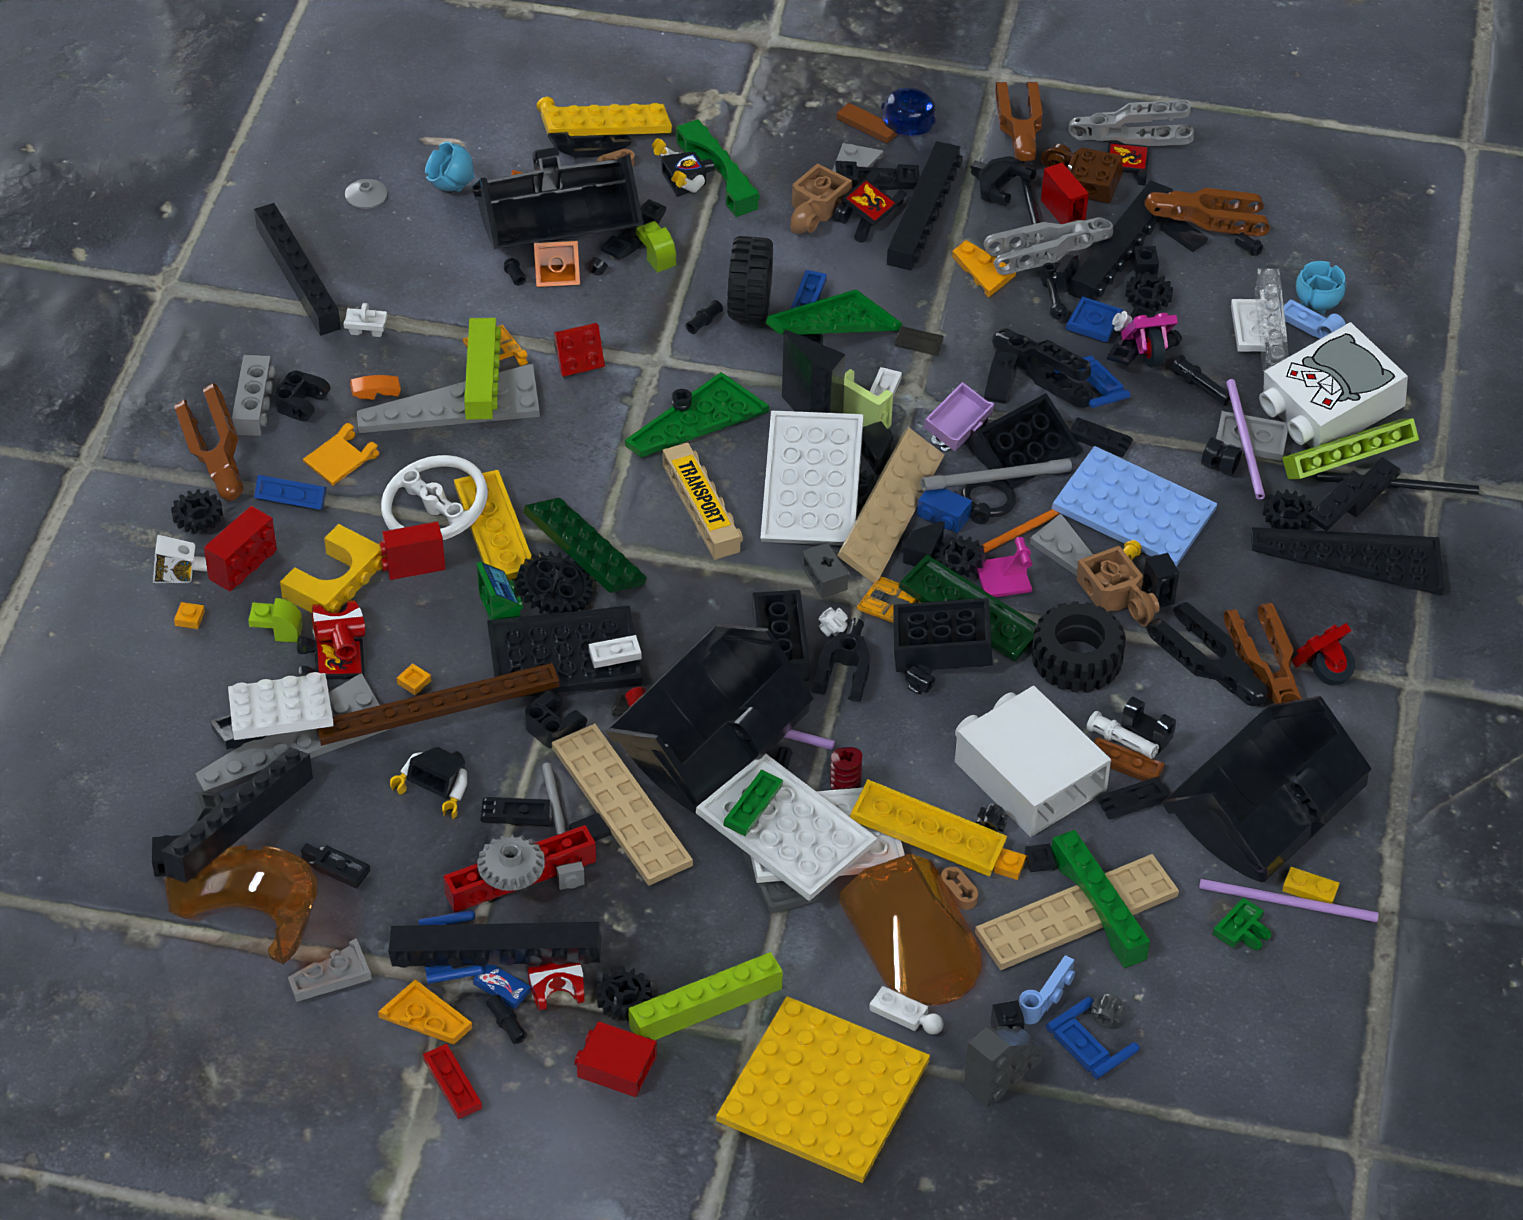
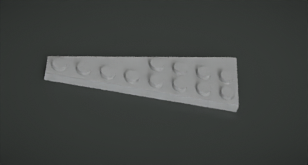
(446, 405)
(255, 755)

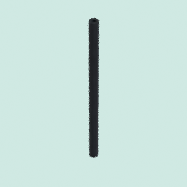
(1409, 483)

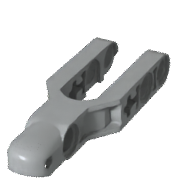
(1111, 125)
(1050, 237)

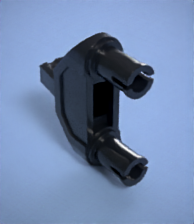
(997, 174)

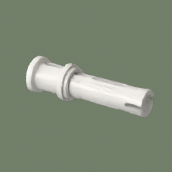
(1113, 731)

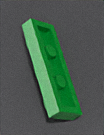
(753, 802)

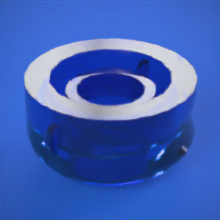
(909, 111)

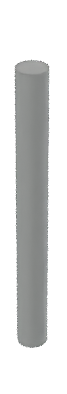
(554, 798)

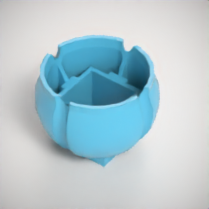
(450, 167)
(1320, 286)

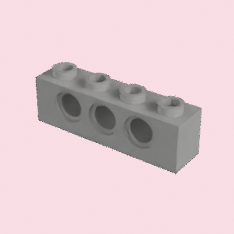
(252, 395)

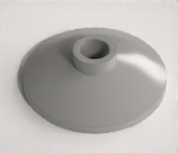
(366, 193)

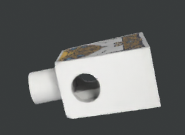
(176, 561)

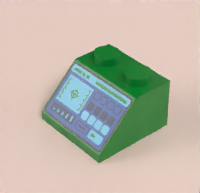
(497, 593)

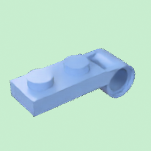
(1311, 321)
(1049, 994)

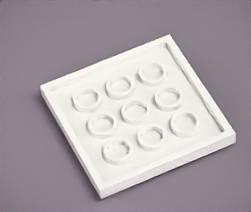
(280, 706)

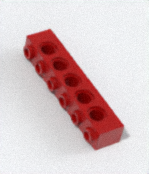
(467, 888)

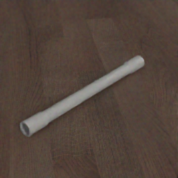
(940, 481)

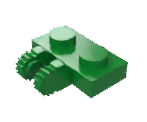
(1239, 922)

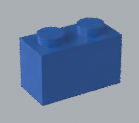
(945, 507)

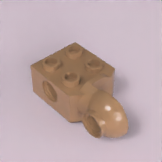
(816, 197)
(1116, 584)

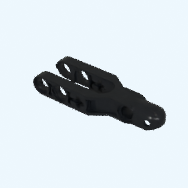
(1035, 356)
(1228, 671)

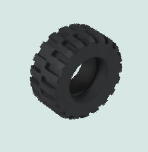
(750, 278)
(1076, 669)

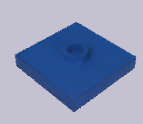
(1093, 319)

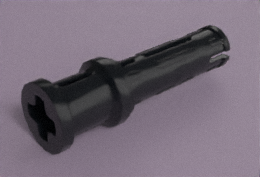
(1194, 375)

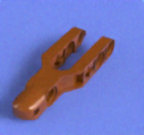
(1020, 131)
(1207, 210)
(221, 459)
(1281, 683)

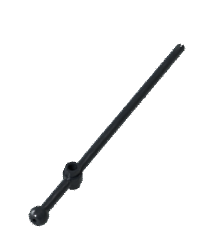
(1057, 310)

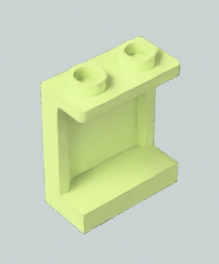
(861, 401)

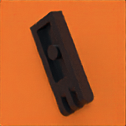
(1101, 437)
(1132, 798)
(515, 811)

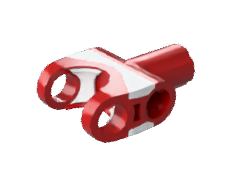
(339, 628)
(553, 977)

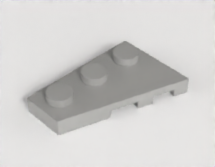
(862, 155)
(1061, 543)
(336, 972)

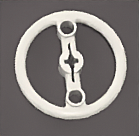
(433, 494)

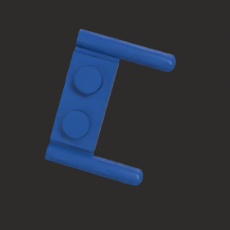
(1104, 383)
(446, 973)
(1083, 1044)

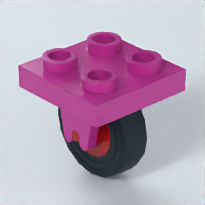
(1150, 336)

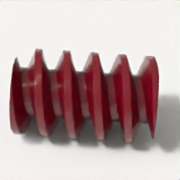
(846, 768)

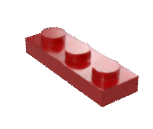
(452, 1081)

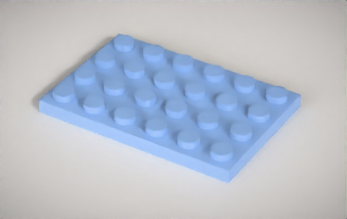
(1134, 505)

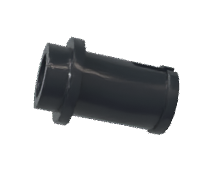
(1249, 244)
(513, 268)
(1173, 338)

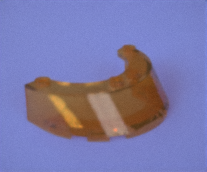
(254, 879)

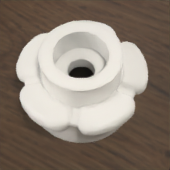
(1121, 321)

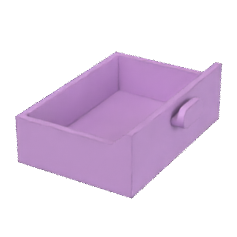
(958, 416)

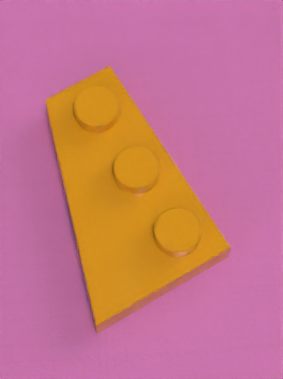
(981, 267)
(425, 1013)

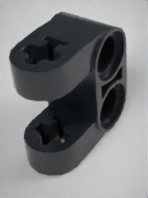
(293, 390)
(546, 725)
(1153, 730)

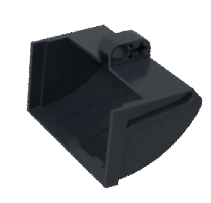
(558, 200)
(713, 713)
(1271, 787)

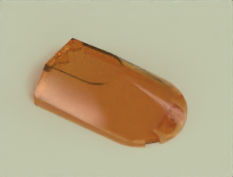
(913, 930)

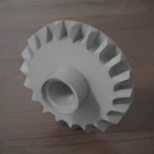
(511, 863)

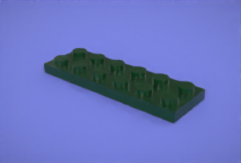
(585, 545)
(934, 582)

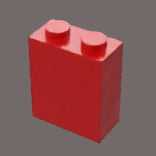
(1063, 194)
(412, 550)
(616, 1058)

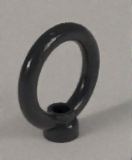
(982, 511)

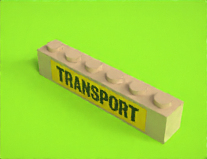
(702, 501)

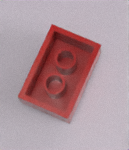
(240, 548)

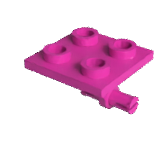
(1007, 574)

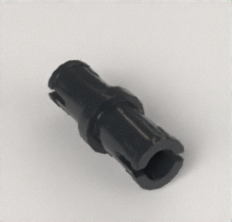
(704, 317)
(506, 1019)

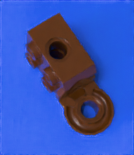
(1094, 169)

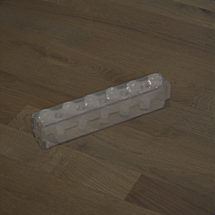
(1270, 317)

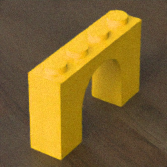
(348, 547)

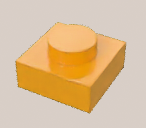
(189, 615)
(413, 679)
(1010, 864)

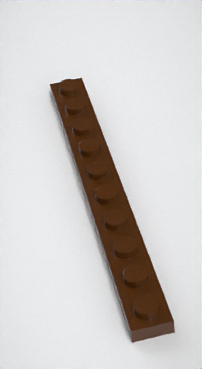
(439, 703)

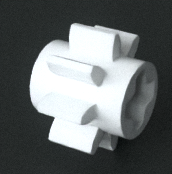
(833, 621)

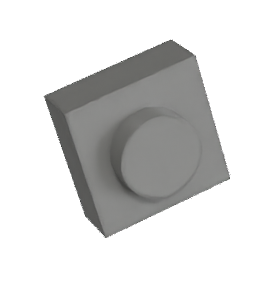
(570, 875)

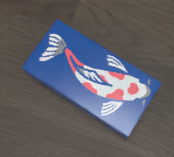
(497, 981)

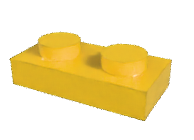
(1310, 886)

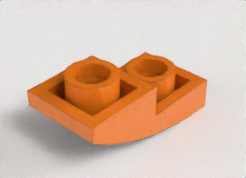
(368, 386)

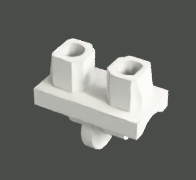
(365, 319)

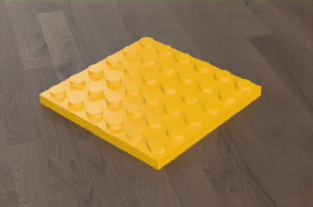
(823, 1089)

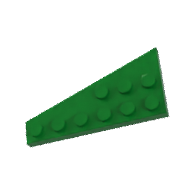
(835, 314)
(714, 407)

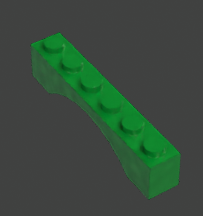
(740, 194)
(1121, 927)

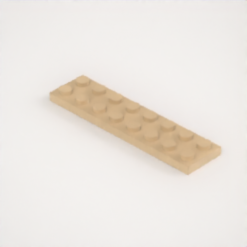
(890, 506)
(622, 804)
(1071, 914)

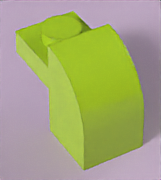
(659, 245)
(281, 616)

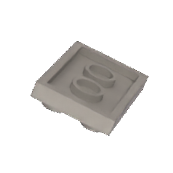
(1266, 435)

